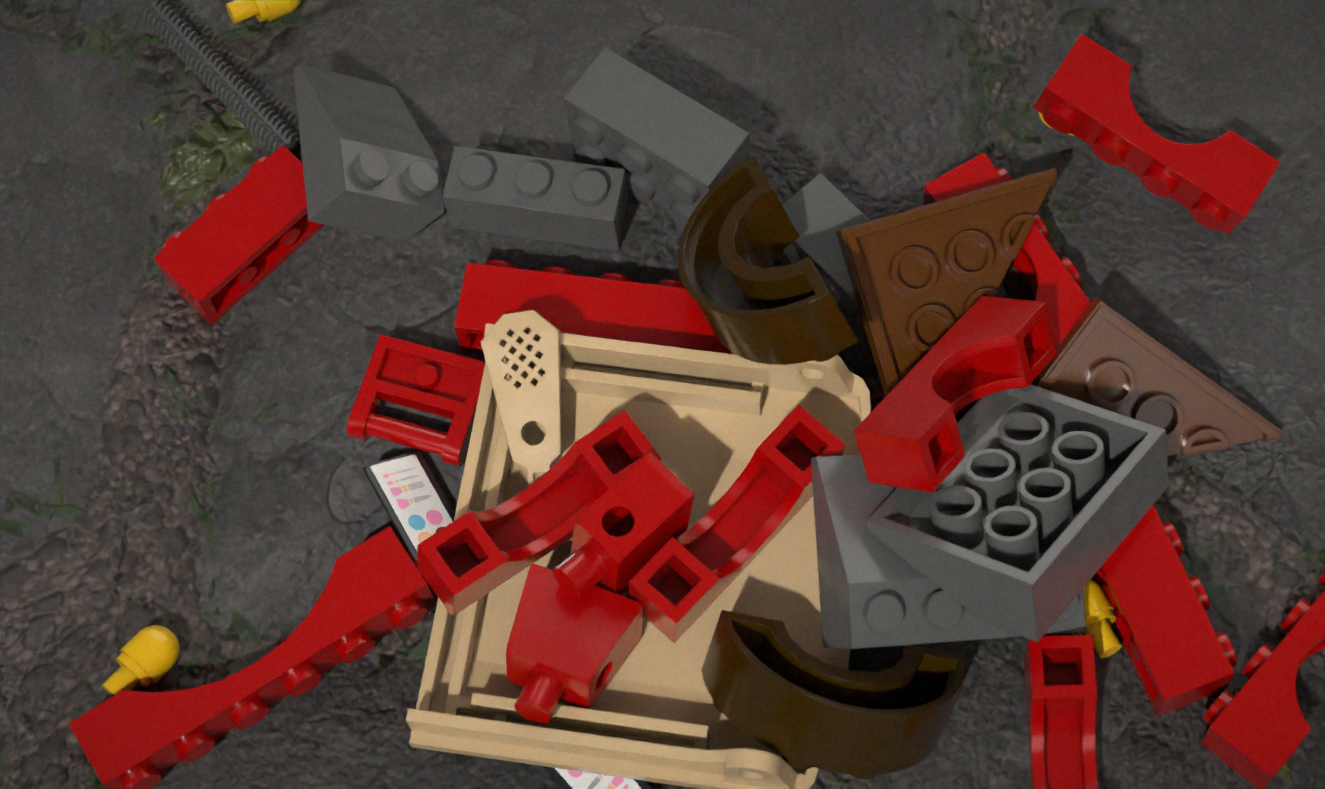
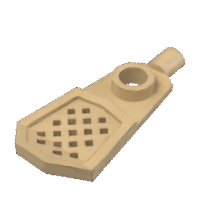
(529, 401)

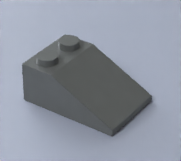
(364, 157)

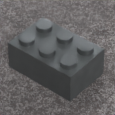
(654, 132)

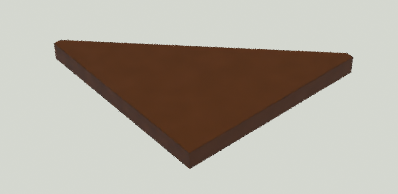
(933, 263)
(1134, 375)

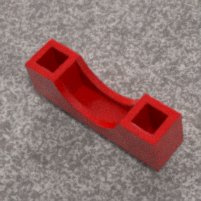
(1210, 178)
(1047, 275)
(914, 431)
(498, 543)
(711, 554)
(1061, 712)
(1264, 722)

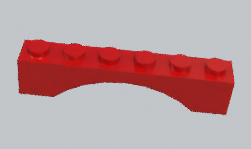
(146, 733)

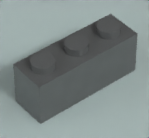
(536, 198)

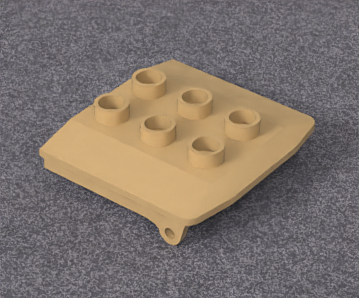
(655, 714)

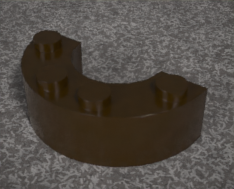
(755, 309)
(826, 713)

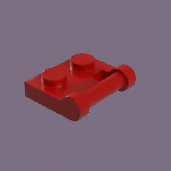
(422, 381)

